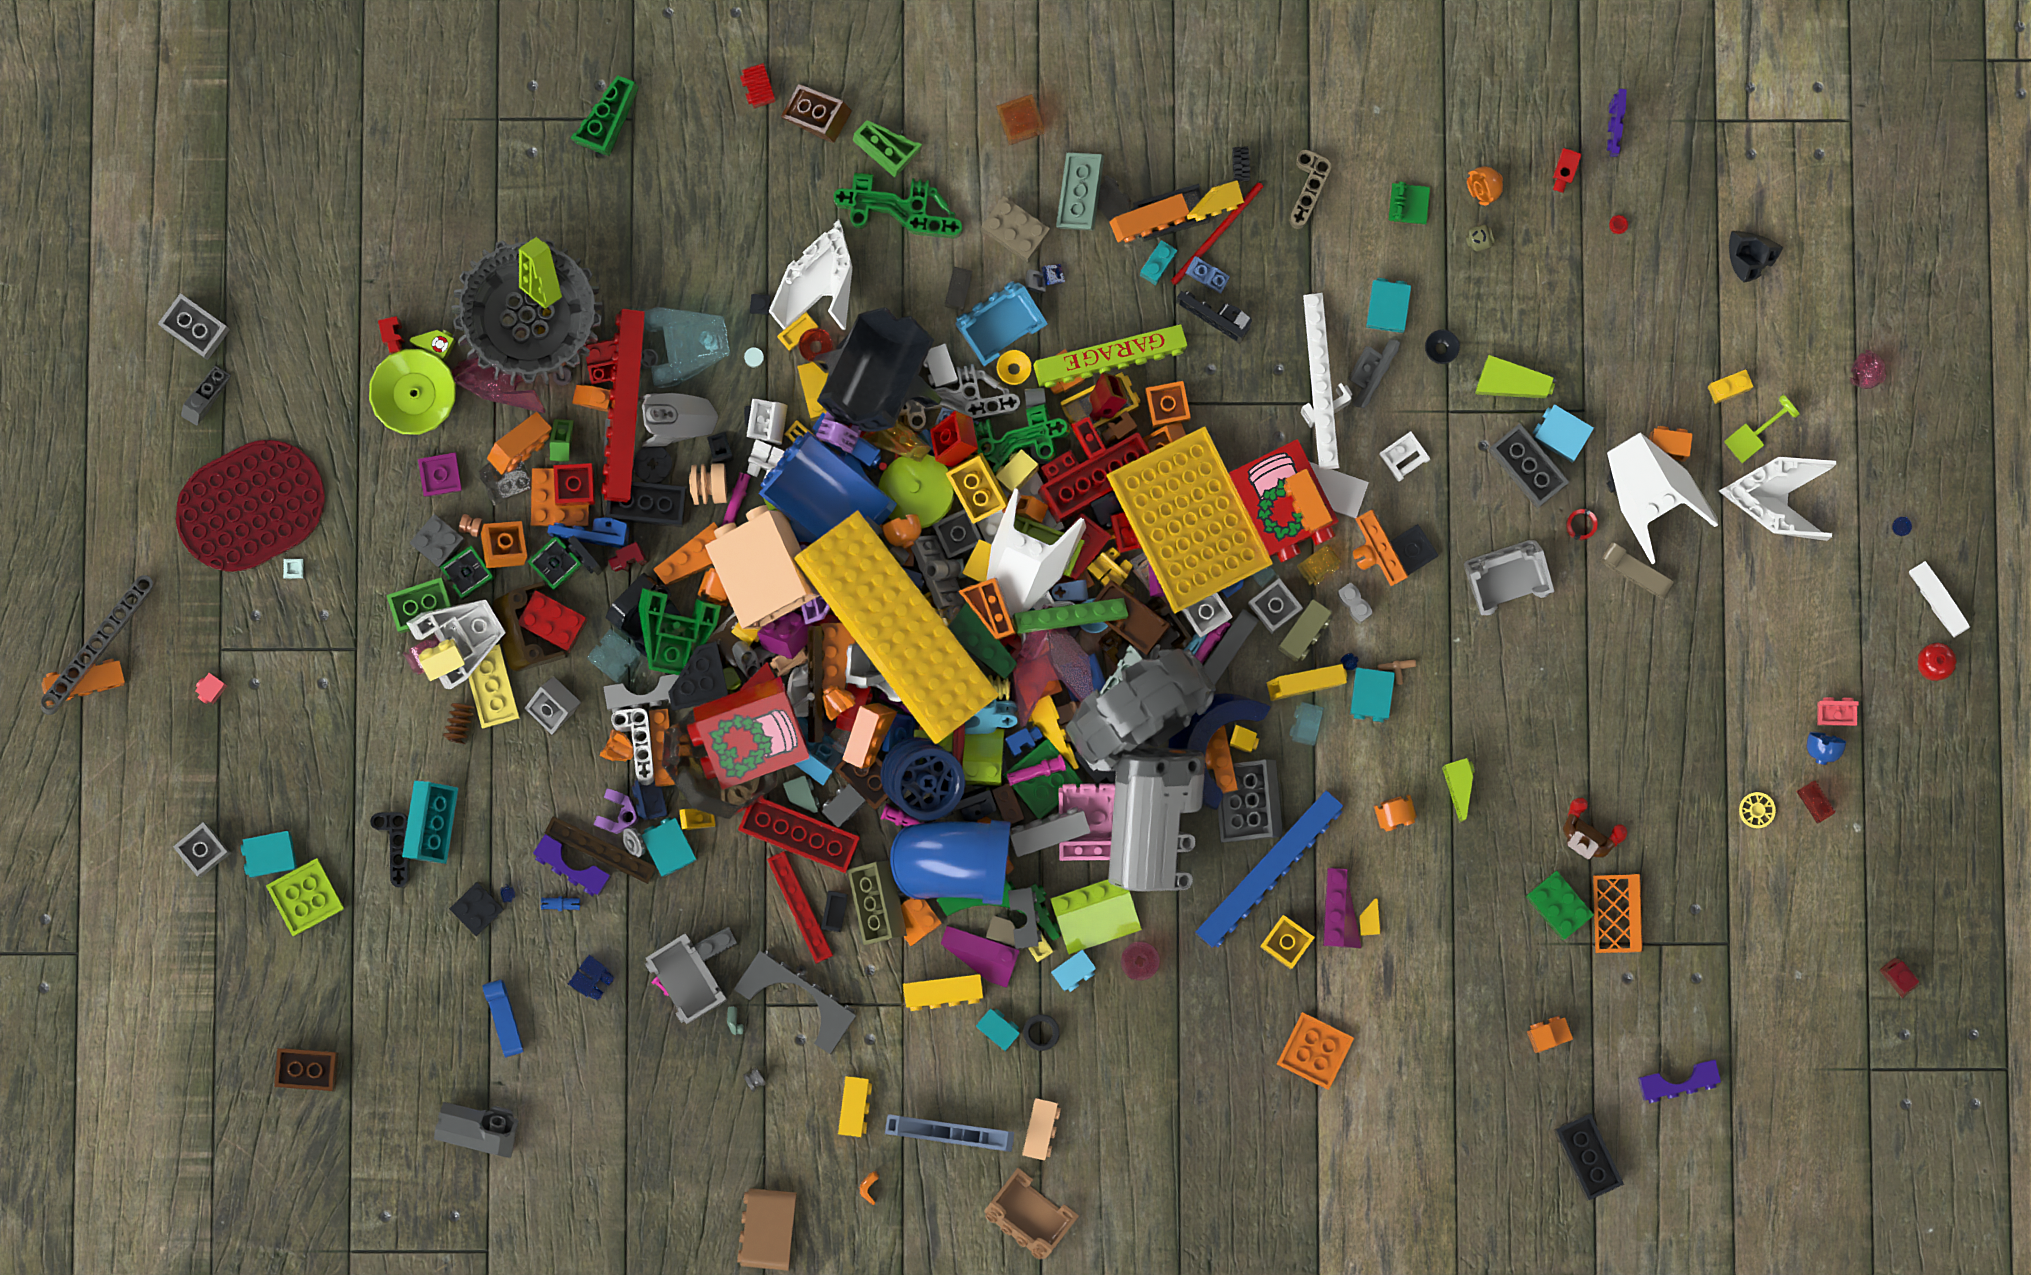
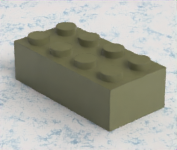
(877, 902)

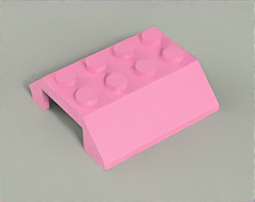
(1098, 810)

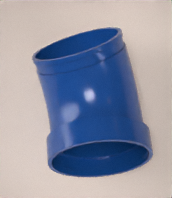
(952, 860)

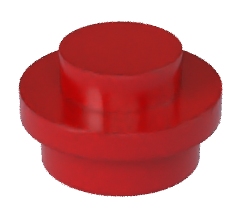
(1618, 224)

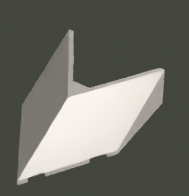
(820, 272)
(1766, 491)

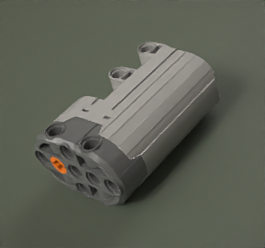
(1148, 801)

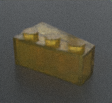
(899, 441)

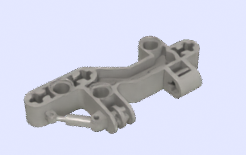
(960, 402)

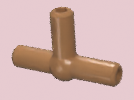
(1397, 666)

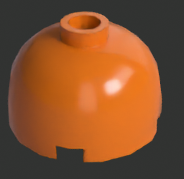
(1485, 184)
(903, 531)

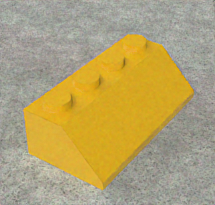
(943, 991)

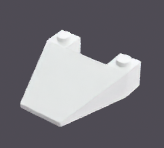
(470, 625)

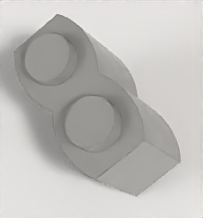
(1358, 607)

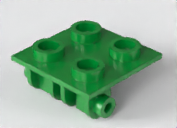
(1409, 203)

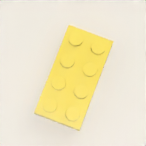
(493, 690)

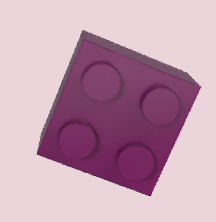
(785, 635)

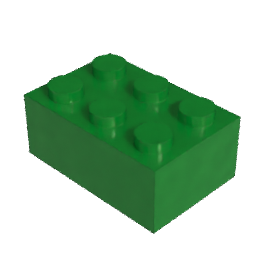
(1559, 905)

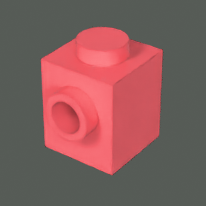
(210, 688)

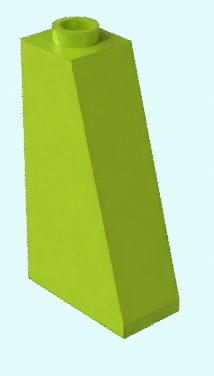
(1509, 379)

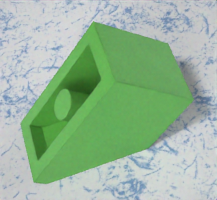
(561, 440)

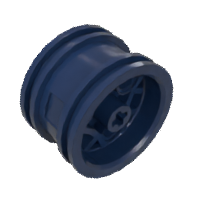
(943, 783)

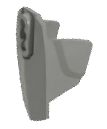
(686, 417)

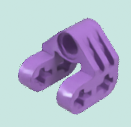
(838, 434)
(619, 827)

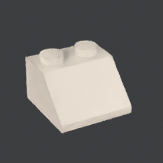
(1207, 614)

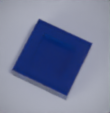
(1053, 274)

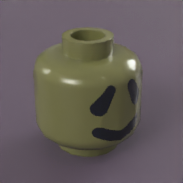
(1480, 238)

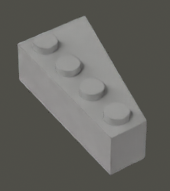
(1048, 831)

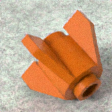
(836, 700)
(618, 747)

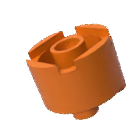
(713, 588)
(1395, 812)

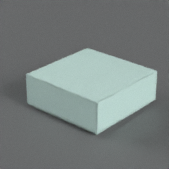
(293, 568)

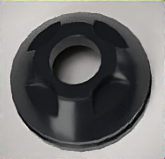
(1447, 338)

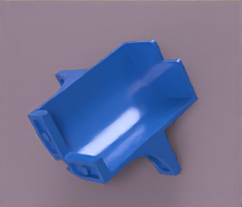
(822, 489)

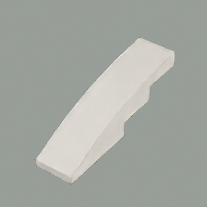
(1939, 599)

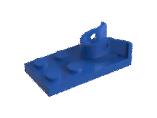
(612, 536)

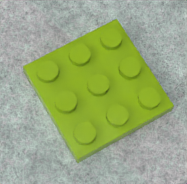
(305, 897)

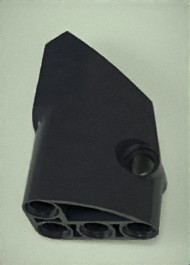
(625, 611)

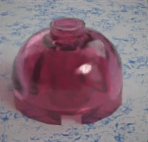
(1868, 370)

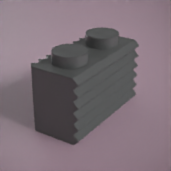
(715, 944)

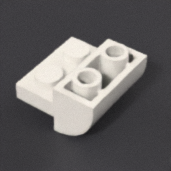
(767, 421)

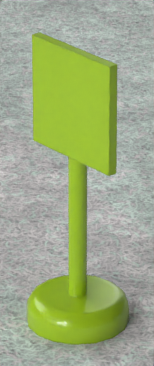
(1745, 441)

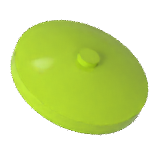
(918, 489)

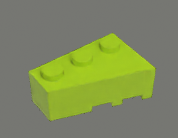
(538, 273)

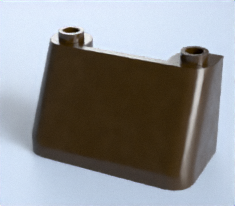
(1116, 646)

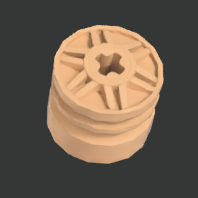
(709, 483)

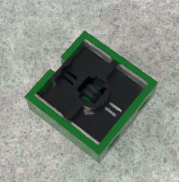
(555, 563)
(467, 572)

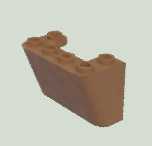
(1029, 1216)
(767, 1229)

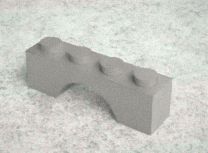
(619, 697)

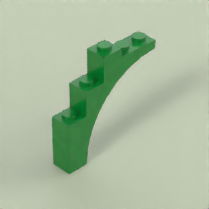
(952, 905)

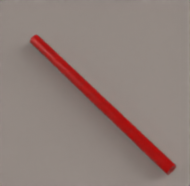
(1217, 233)

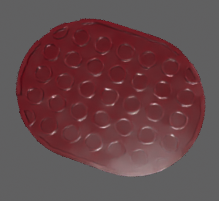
(250, 505)

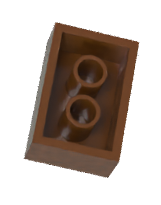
(865, 781)
(306, 1069)

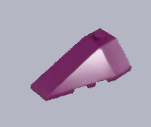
(984, 956)

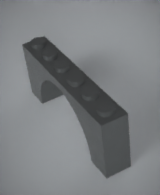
(766, 972)

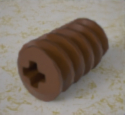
(458, 722)

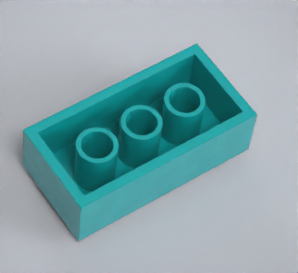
(430, 822)

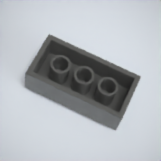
(1528, 466)

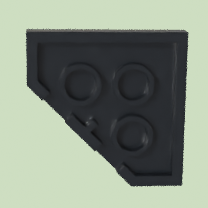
(699, 679)

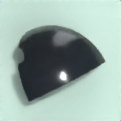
(1751, 254)

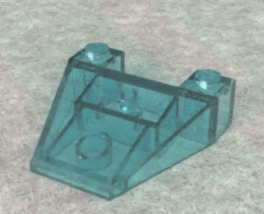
(691, 343)

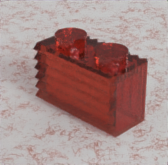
(1815, 801)

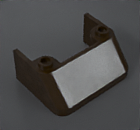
(517, 654)

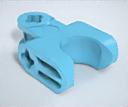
(991, 717)

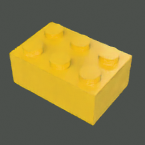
(977, 488)

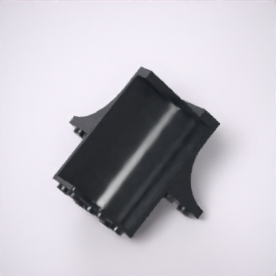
(876, 371)

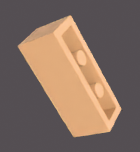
(1041, 1129)

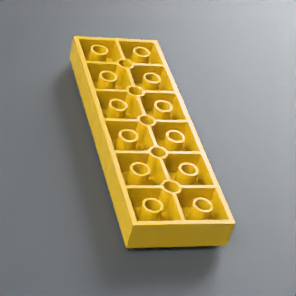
(896, 627)

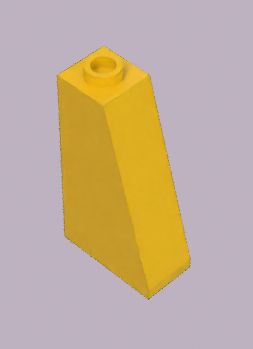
(1306, 682)

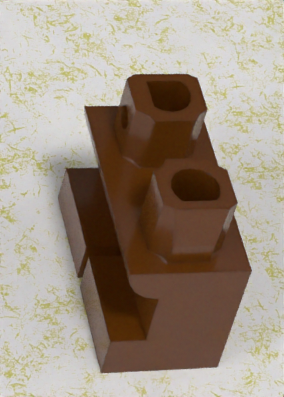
(1121, 430)

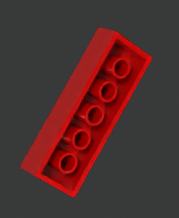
(1088, 481)
(800, 834)

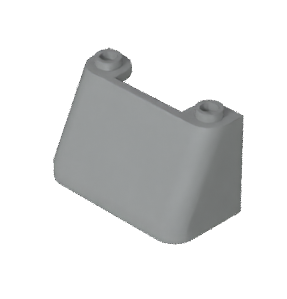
(1508, 575)
(686, 979)

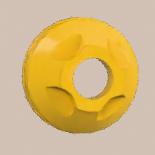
(1014, 357)

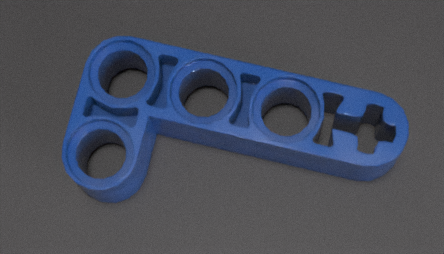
(503, 1017)

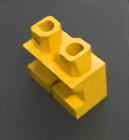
(1105, 563)

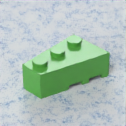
(885, 147)

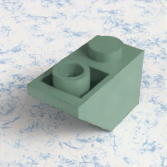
(800, 794)

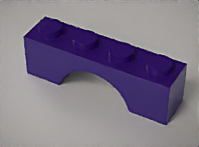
(551, 852)
(1703, 1075)

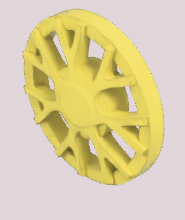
(1757, 810)

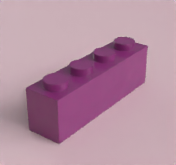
(1339, 914)

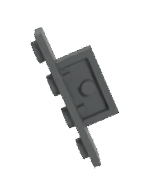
(1370, 370)

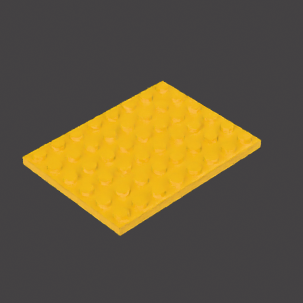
(1189, 519)

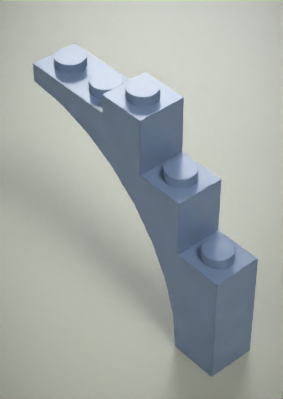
(949, 1133)

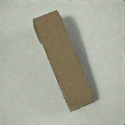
(1308, 192)
(1636, 571)

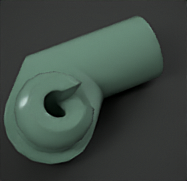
(732, 1021)

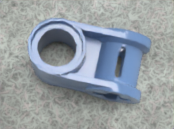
(1073, 591)

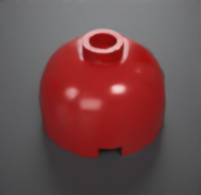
(1936, 661)

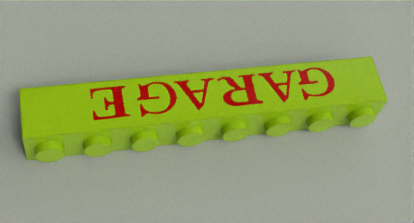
(1110, 355)

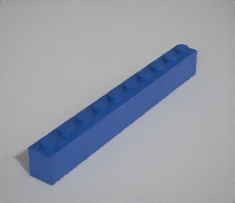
(1269, 868)

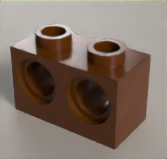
(1008, 804)

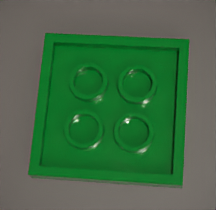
(1042, 792)

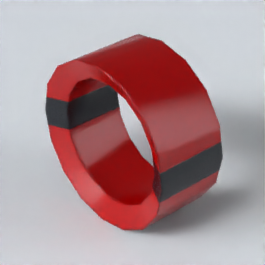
(1584, 512)

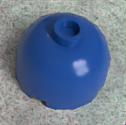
(1825, 748)

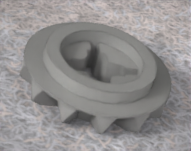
(633, 842)

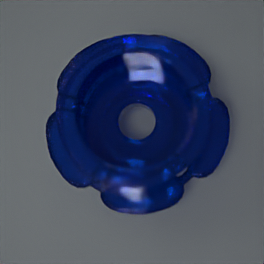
(1349, 661)
(507, 893)

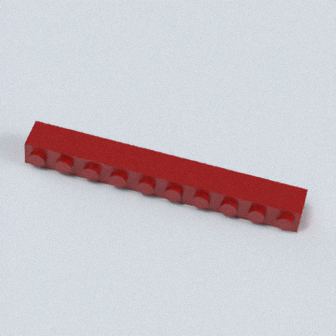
(623, 406)

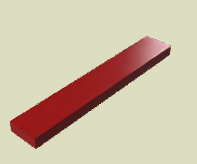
(800, 907)

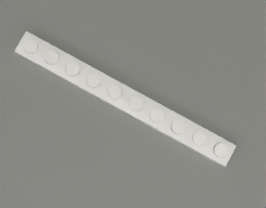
(1321, 381)

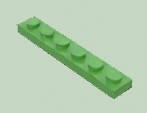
(1070, 615)

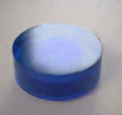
(1901, 526)

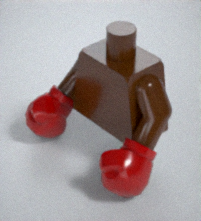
(1586, 839)

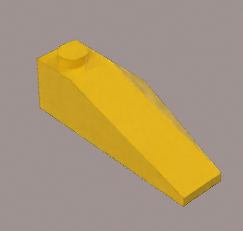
(1046, 718)

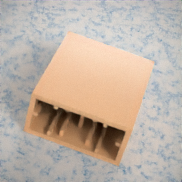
(760, 568)

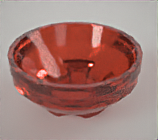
(814, 335)

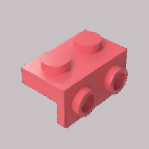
(1837, 712)

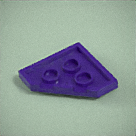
(1615, 126)

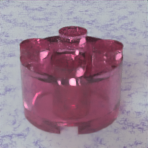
(413, 657)
(1145, 952)

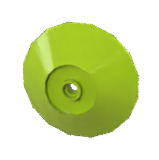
(409, 372)

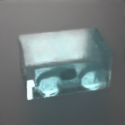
(1307, 723)

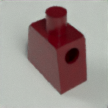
(1107, 397)
(1900, 977)

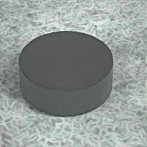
(567, 377)

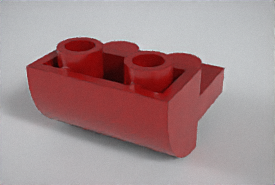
(600, 360)
(1124, 533)

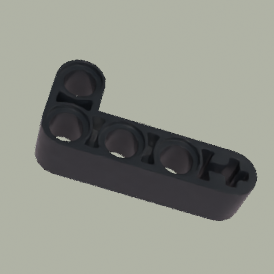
(395, 850)

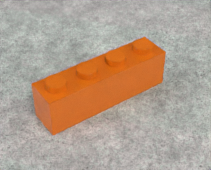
(1149, 218)

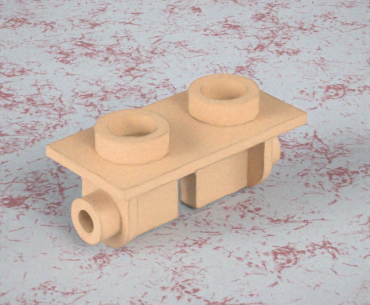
(782, 665)

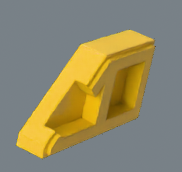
(1370, 920)

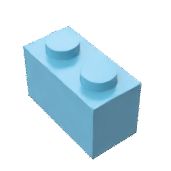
(1073, 971)

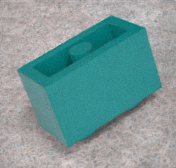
(1158, 262)
(998, 1029)

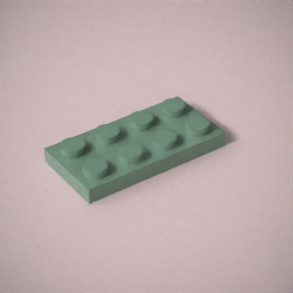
(1080, 191)

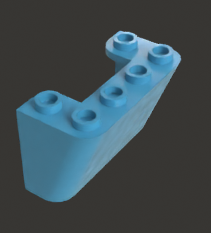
(1000, 321)

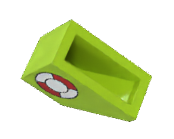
(435, 342)

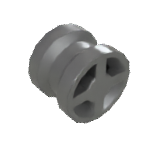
(754, 1079)

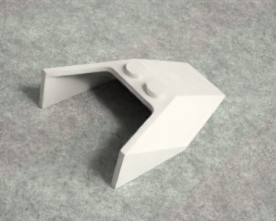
(1652, 484)
(1026, 565)

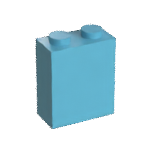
(1562, 433)

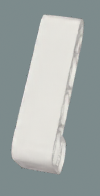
(638, 746)

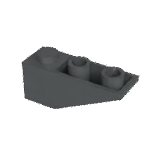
(204, 395)

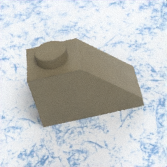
(1001, 930)

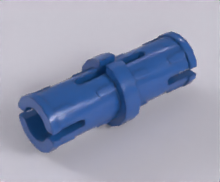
(560, 903)

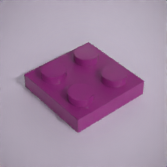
(440, 474)

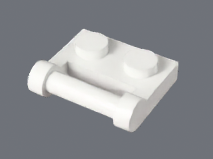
(1400, 451)

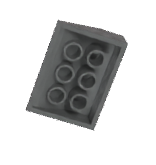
(1253, 808)

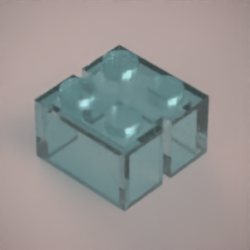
(613, 656)

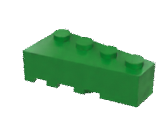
(607, 117)

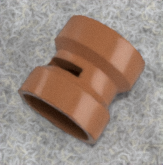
(470, 525)

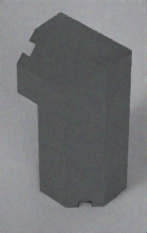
(478, 1130)

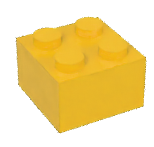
(1287, 942)

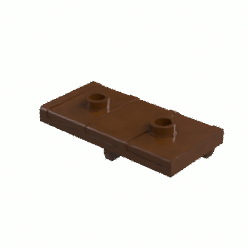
(1142, 626)

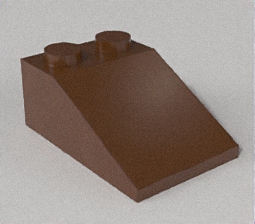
(816, 113)

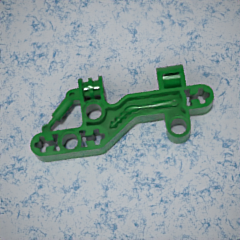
(867, 200)
(1037, 434)

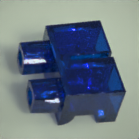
(597, 972)

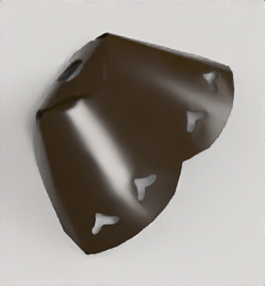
(727, 641)

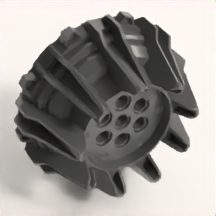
(486, 304)

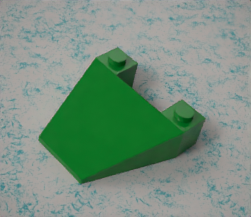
(673, 637)

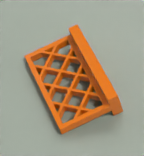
(1634, 918)

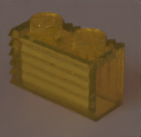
(1319, 565)

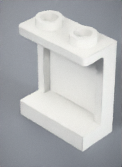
(1338, 404)

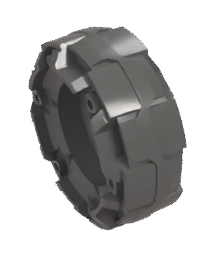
(1142, 709)

